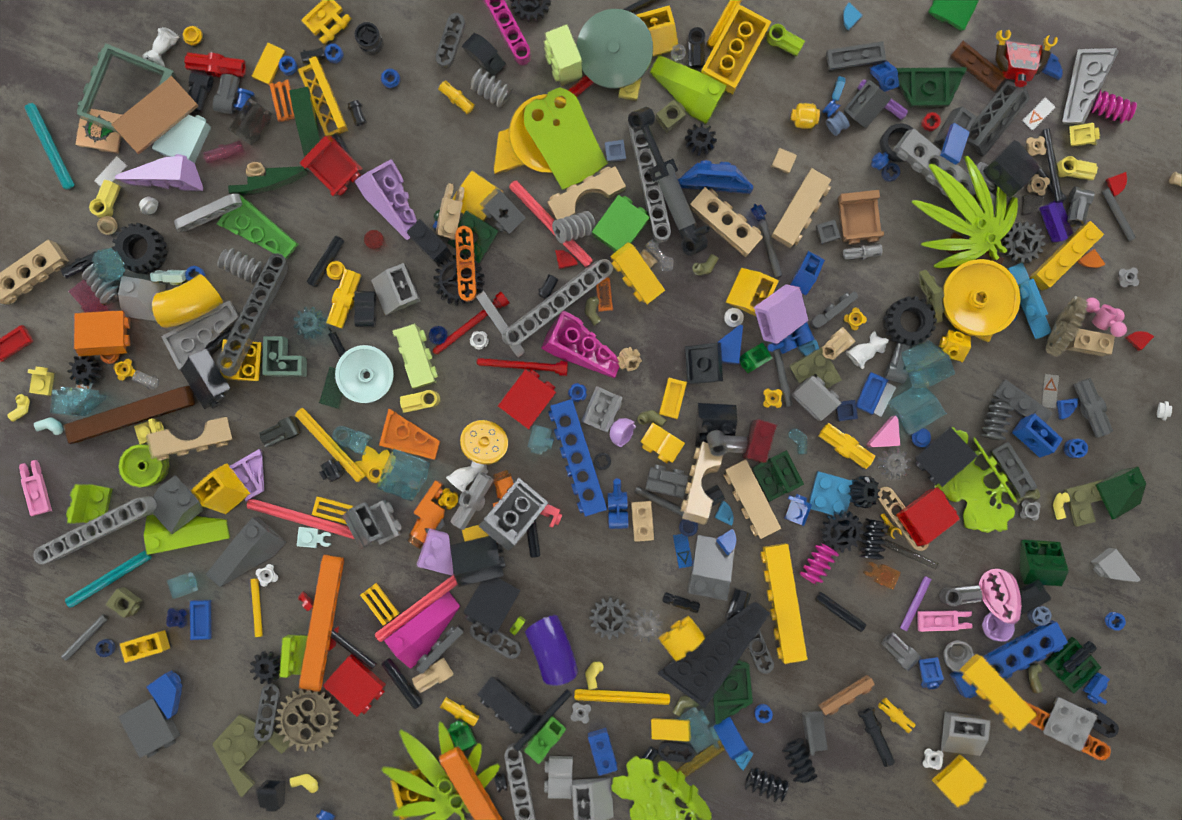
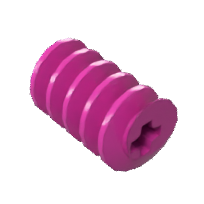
(1114, 106)
(818, 564)

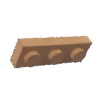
(847, 695)

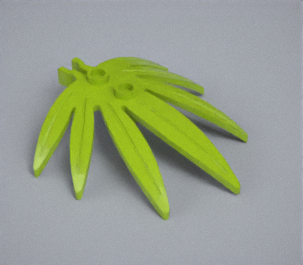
(980, 225)
(444, 792)

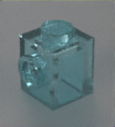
(540, 439)
(182, 585)

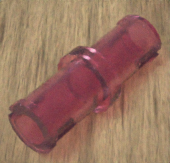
(223, 151)

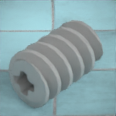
(489, 88)
(573, 226)
(238, 265)
(104, 290)

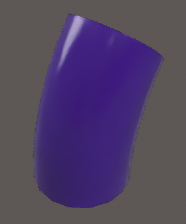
(552, 651)

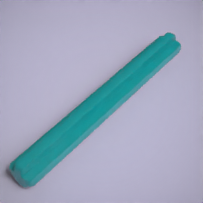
(49, 146)
(107, 579)

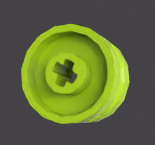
(132, 465)

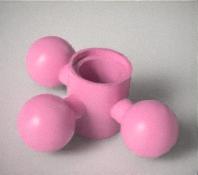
(1106, 317)

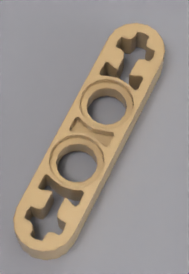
(896, 521)

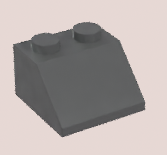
(175, 504)

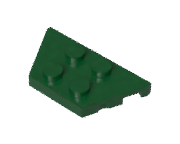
(930, 85)
(733, 693)

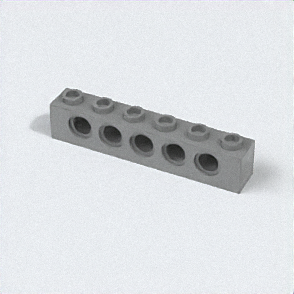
(927, 151)

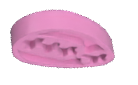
(1010, 601)

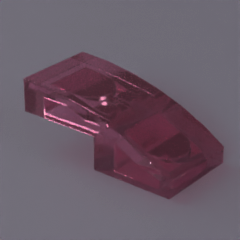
(87, 298)

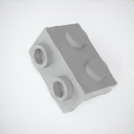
(602, 409)
(383, 515)

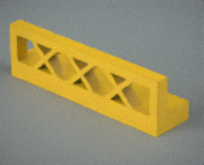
(327, 94)

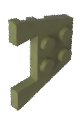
(237, 747)

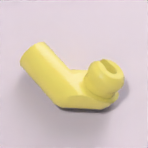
(22, 407)
(1058, 504)
(591, 673)
(306, 781)

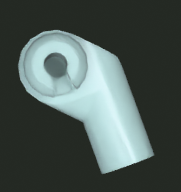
(51, 424)

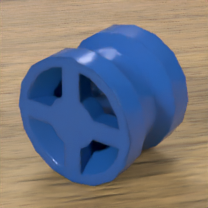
(1080, 448)

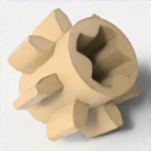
(629, 359)

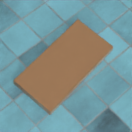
(154, 115)

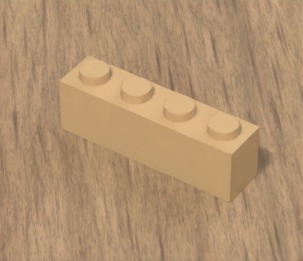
(801, 207)
(753, 499)

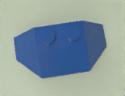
(718, 177)

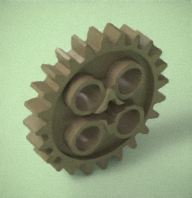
(1066, 326)
(294, 732)

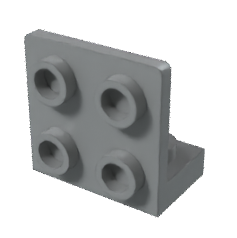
(1069, 723)

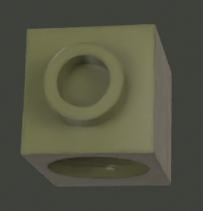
(667, 123)
(116, 602)

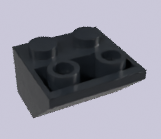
(715, 417)

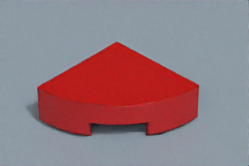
(1117, 183)
(565, 259)
(1139, 339)
(307, 601)

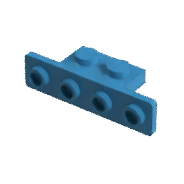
(1031, 301)

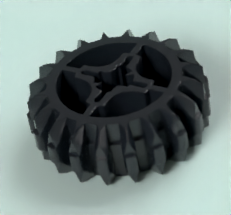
(451, 281)

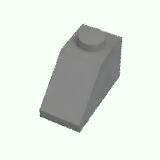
(1113, 566)

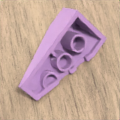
(167, 171)
(385, 192)

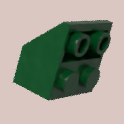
(1043, 561)

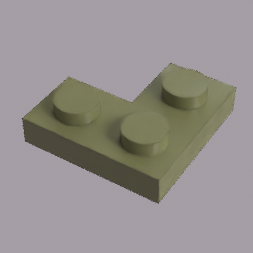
(933, 293)
(815, 364)
(1080, 502)

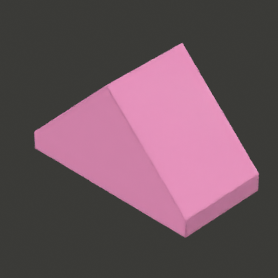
(887, 435)

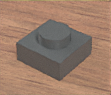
(828, 231)

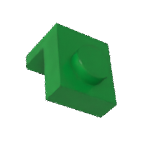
(462, 735)

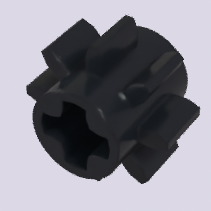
(331, 470)

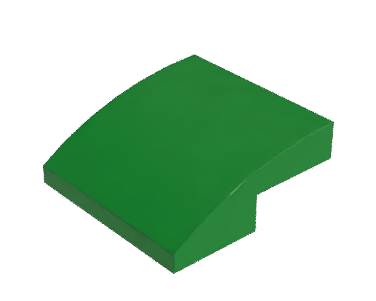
(953, 11)

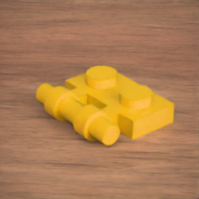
(322, 15)

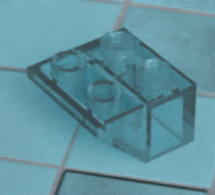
(927, 364)
(75, 401)
(916, 408)
(403, 475)

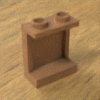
(860, 217)

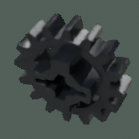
(534, 9)
(835, 537)

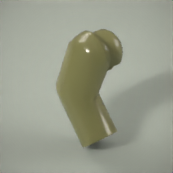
(590, 310)
(651, 416)
(1035, 495)
(684, 702)

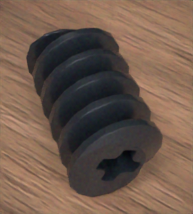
(874, 541)
(800, 761)
(767, 784)

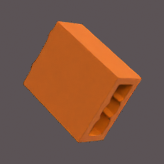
(101, 333)

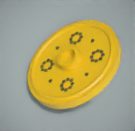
(484, 442)

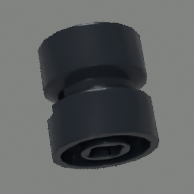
(368, 38)

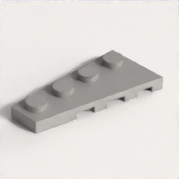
(199, 333)

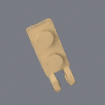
(449, 213)

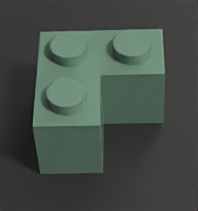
(276, 359)

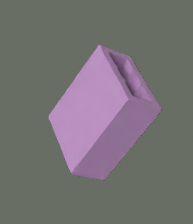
(781, 313)

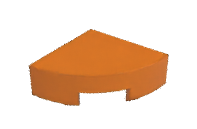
(1091, 260)

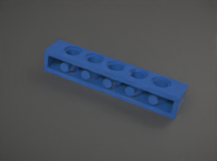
(568, 409)
(1054, 642)

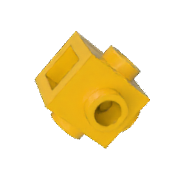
(955, 345)

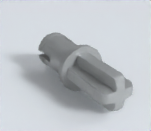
(863, 252)

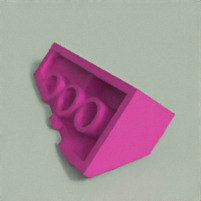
(576, 344)
(423, 631)

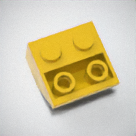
(662, 29)
(750, 290)
(250, 366)
(220, 490)
(959, 781)

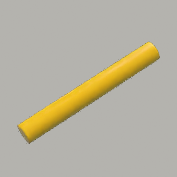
(256, 607)

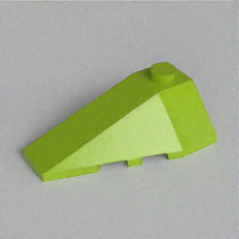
(689, 87)
(195, 532)

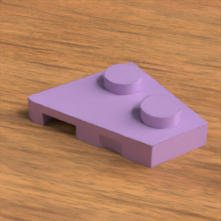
(250, 473)
(436, 553)

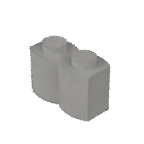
(560, 777)

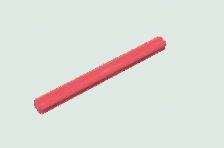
(547, 220)
(300, 518)
(416, 608)

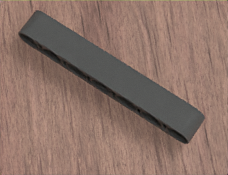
(253, 323)

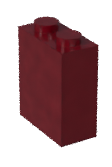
(759, 441)

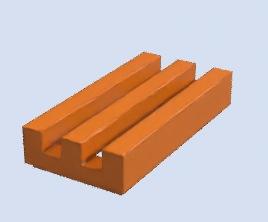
(279, 85)

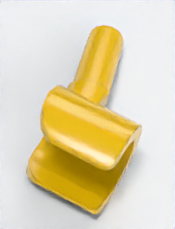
(890, 530)

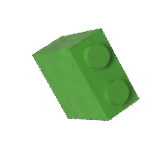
(620, 223)

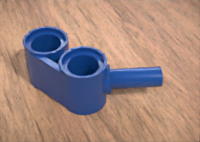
(797, 338)
(617, 507)

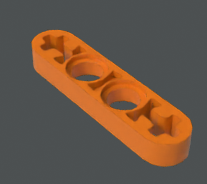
(468, 263)

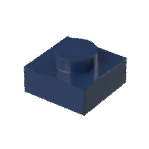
(847, 410)

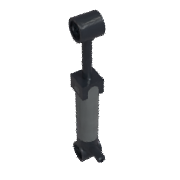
(692, 237)

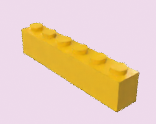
(784, 603)

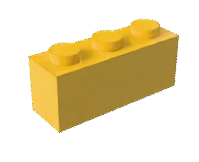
(636, 273)

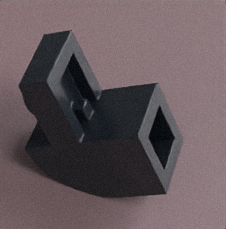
(483, 52)

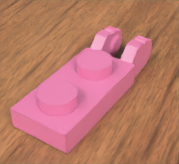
(34, 489)
(942, 620)

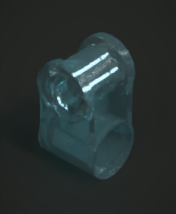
(355, 440)

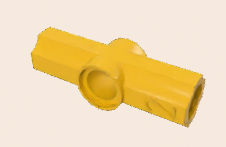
(343, 298)
(846, 446)

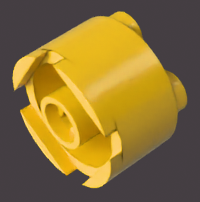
(682, 638)

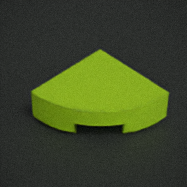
(517, 625)

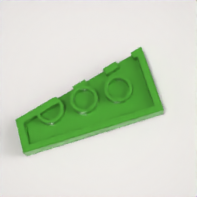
(258, 228)

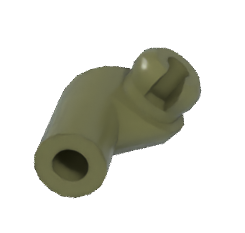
(705, 268)
(1033, 671)

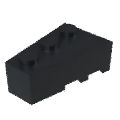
(508, 705)

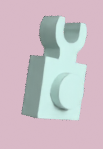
(175, 277)
(310, 537)

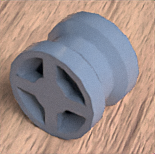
(837, 123)
(1043, 616)

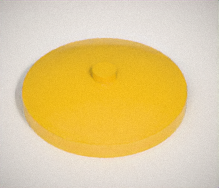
(522, 142)
(980, 297)

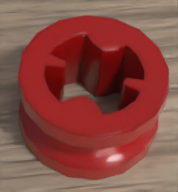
(926, 126)

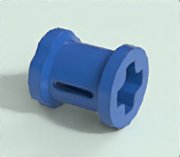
(243, 96)

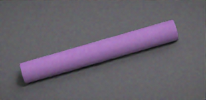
(915, 603)

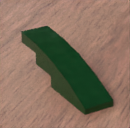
(305, 119)
(274, 179)

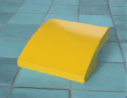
(475, 192)

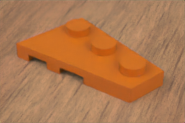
(407, 437)

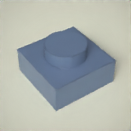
(615, 151)

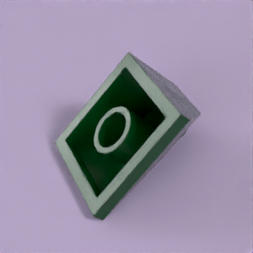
(1122, 491)

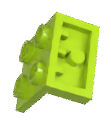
(88, 503)
(292, 654)

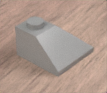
(137, 297)

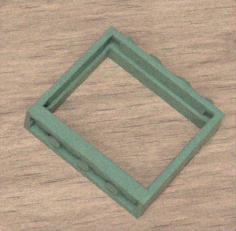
(98, 73)

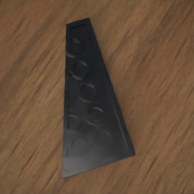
(709, 664)

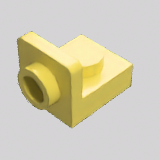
(631, 91)
(1084, 134)
(41, 381)
(143, 429)

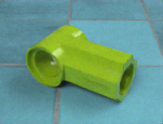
(787, 40)

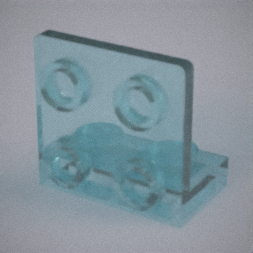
(701, 734)

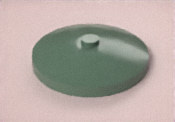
(615, 48)

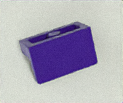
(1056, 221)

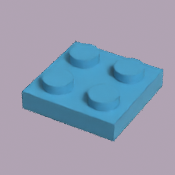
(830, 494)

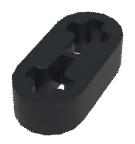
(1106, 720)
(675, 756)

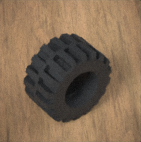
(153, 255)
(924, 316)

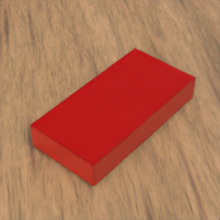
(14, 342)

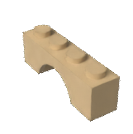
(607, 183)
(163, 443)
(698, 504)

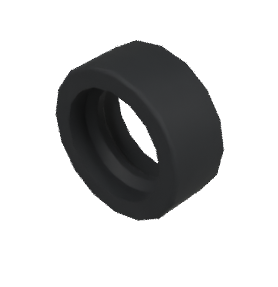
(884, 146)

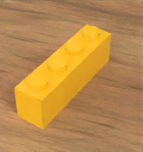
(1066, 255)
(997, 692)

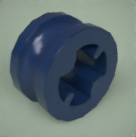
(886, 176)
(99, 649)

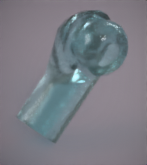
(799, 438)

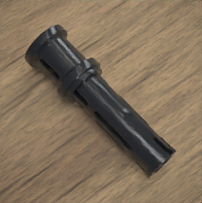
(874, 728)

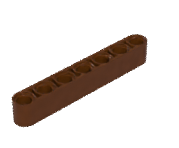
(129, 414)

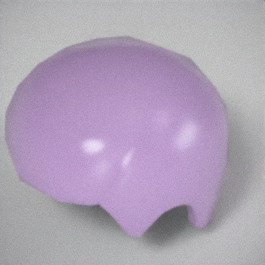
(622, 431)
(997, 629)

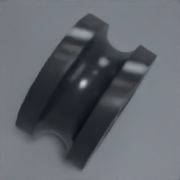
(607, 459)
(501, 783)

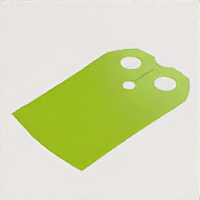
(569, 147)

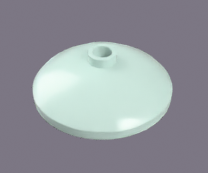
(351, 371)

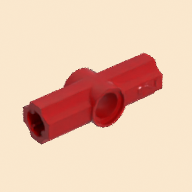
(214, 64)

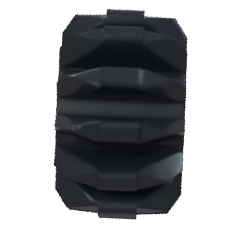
(700, 132)
(81, 376)
(864, 491)
(260, 663)

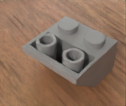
(395, 289)
(816, 398)
(965, 733)
(592, 799)

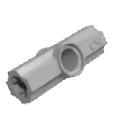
(471, 500)

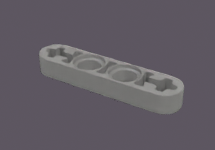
(208, 212)
(499, 322)

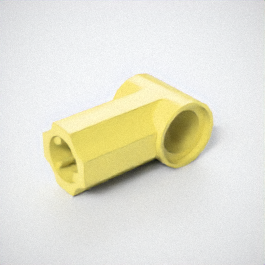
(1077, 168)
(105, 197)
(418, 401)

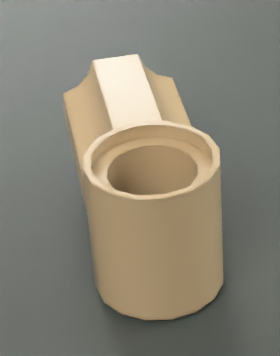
(838, 343)
(435, 673)

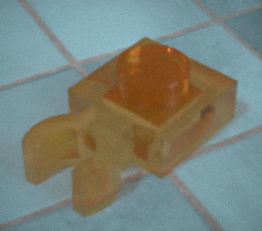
(884, 575)

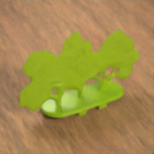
(970, 487)
(654, 801)

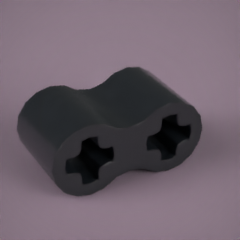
(365, 309)

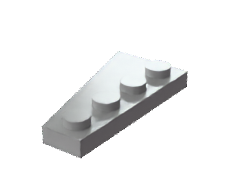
(1087, 79)

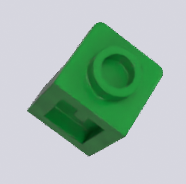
(755, 358)

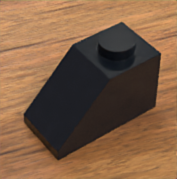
(271, 794)

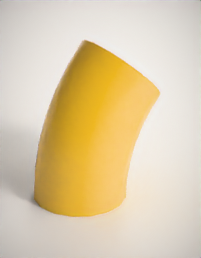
(185, 302)

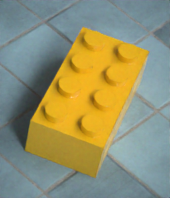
(736, 47)

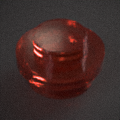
(373, 239)

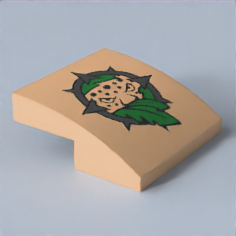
(98, 137)

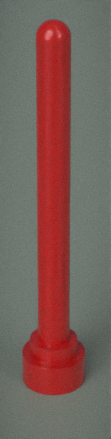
(499, 301)
(559, 368)

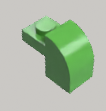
(544, 739)

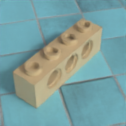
(728, 232)
(32, 261)

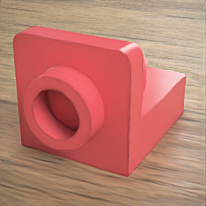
(553, 511)

